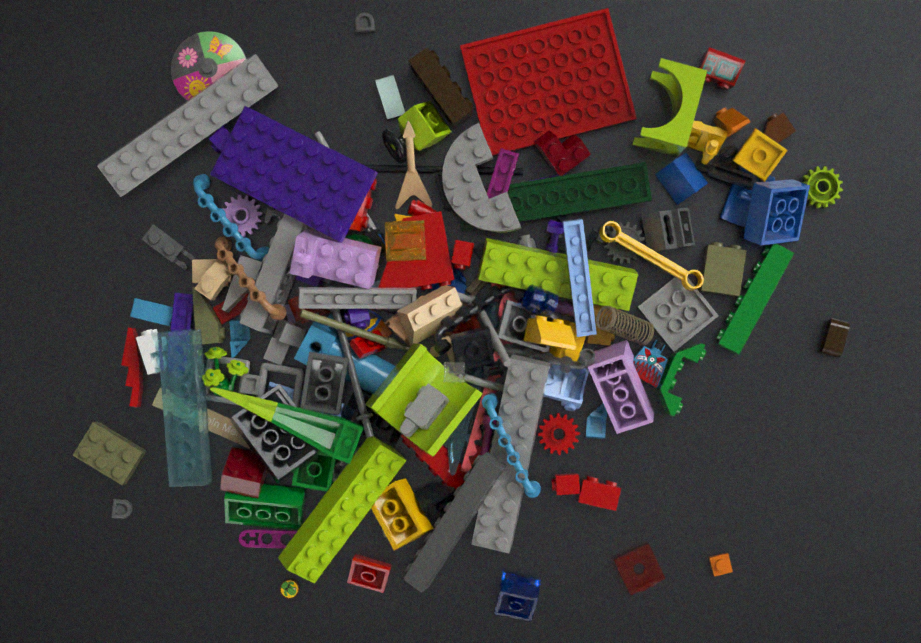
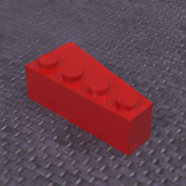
(438, 464)

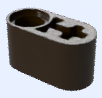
(834, 337)

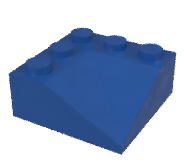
(776, 211)

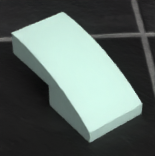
(390, 96)

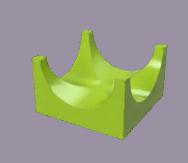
(684, 88)

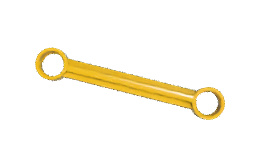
(651, 256)

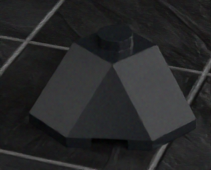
(434, 499)

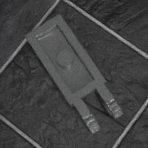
(166, 246)

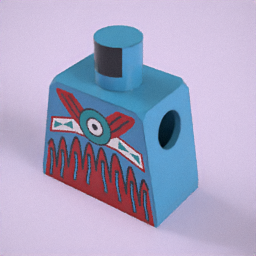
(650, 363)

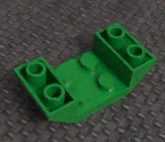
(670, 402)

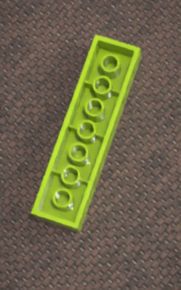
(526, 266)
(341, 509)

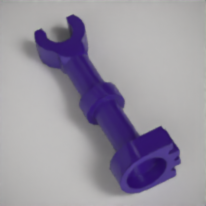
(556, 229)

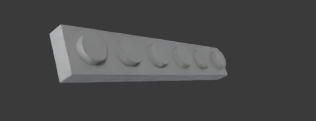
(355, 298)

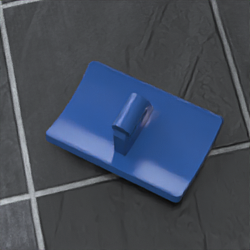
(738, 202)

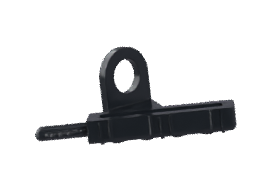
(727, 170)

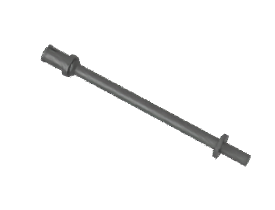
(364, 415)

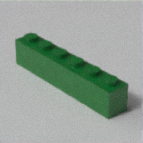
(755, 297)

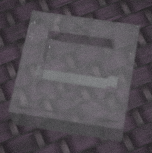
(454, 372)

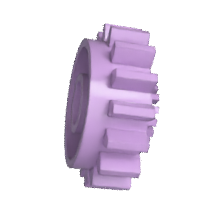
(251, 210)

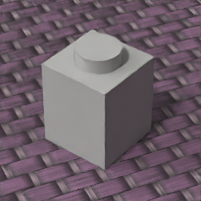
(289, 333)
(276, 352)

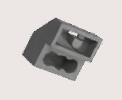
(679, 229)

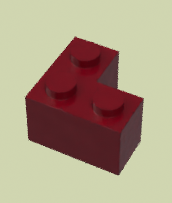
(564, 155)

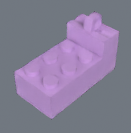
(327, 258)
(621, 387)

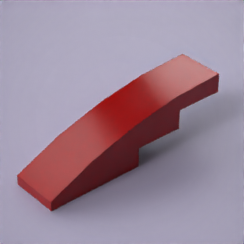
(133, 359)

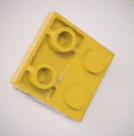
(706, 139)

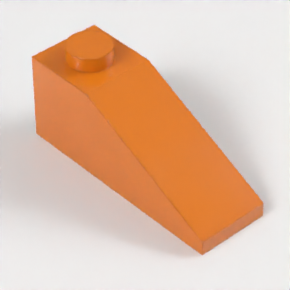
(730, 120)

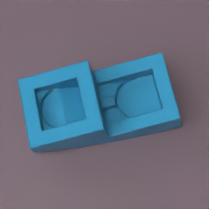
(151, 311)

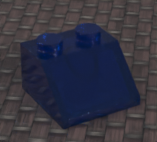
(517, 597)

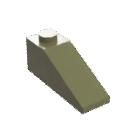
(207, 320)

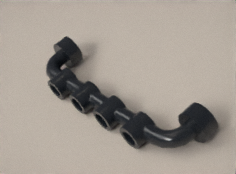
(465, 314)

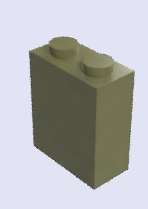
(723, 269)

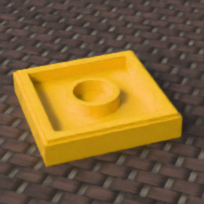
(760, 154)

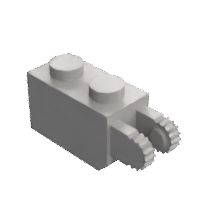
(423, 410)

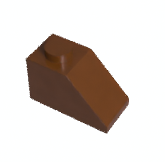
(778, 127)

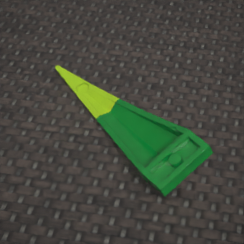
(323, 431)

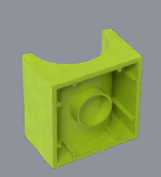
(401, 387)

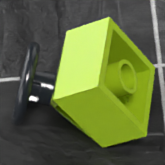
(428, 130)

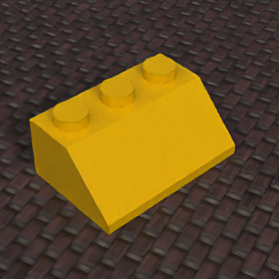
(400, 514)

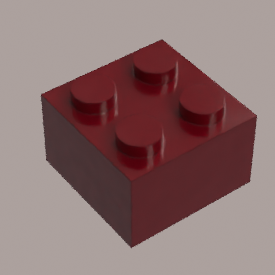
(243, 473)

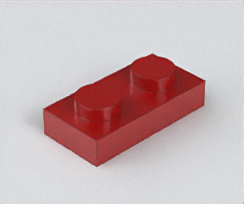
(365, 347)

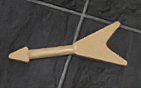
(412, 182)

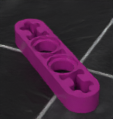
(276, 538)

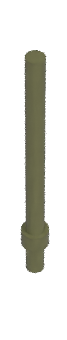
(389, 342)

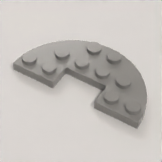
(466, 190)

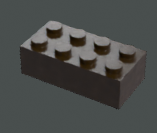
(440, 87)

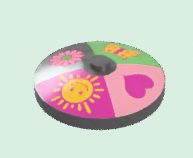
(202, 61)

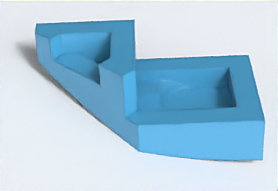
(239, 336)
(596, 423)

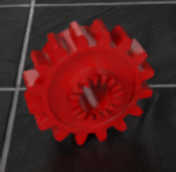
(558, 423)

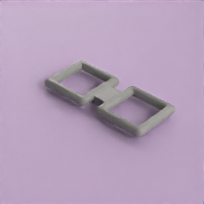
(256, 383)

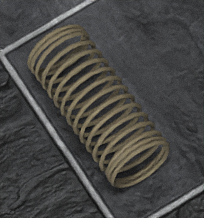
(613, 320)

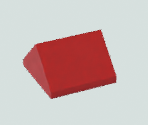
(369, 573)

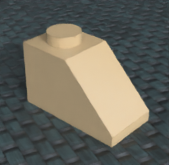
(214, 280)

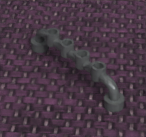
(586, 357)

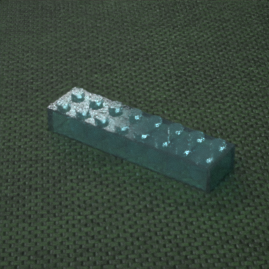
(184, 407)

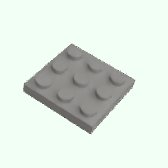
(677, 312)

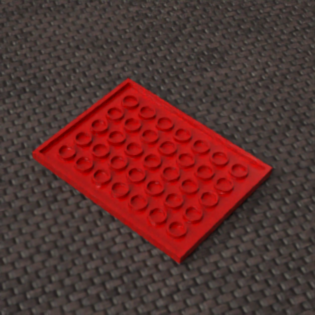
(548, 79)

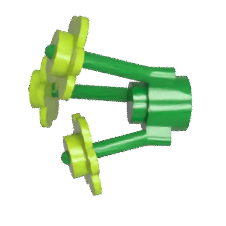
(215, 377)

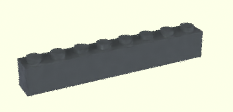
(454, 521)

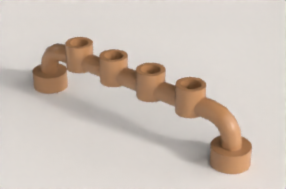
(223, 246)

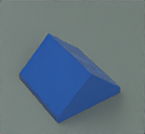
(681, 178)

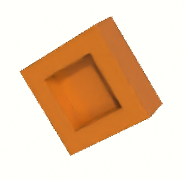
(720, 564)

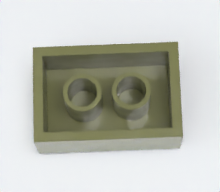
(109, 453)

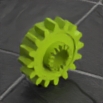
(831, 183)

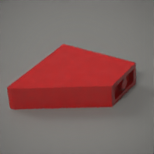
(423, 273)

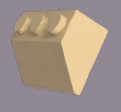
(425, 315)

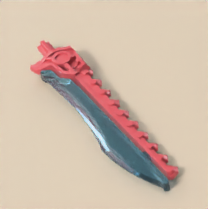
(460, 435)

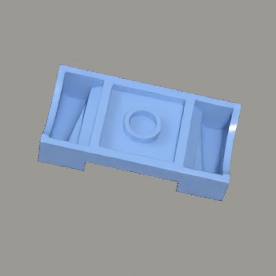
(566, 386)

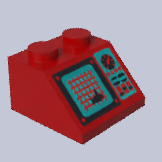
(721, 68)

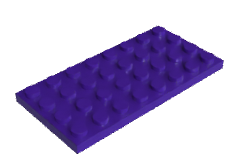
(293, 174)

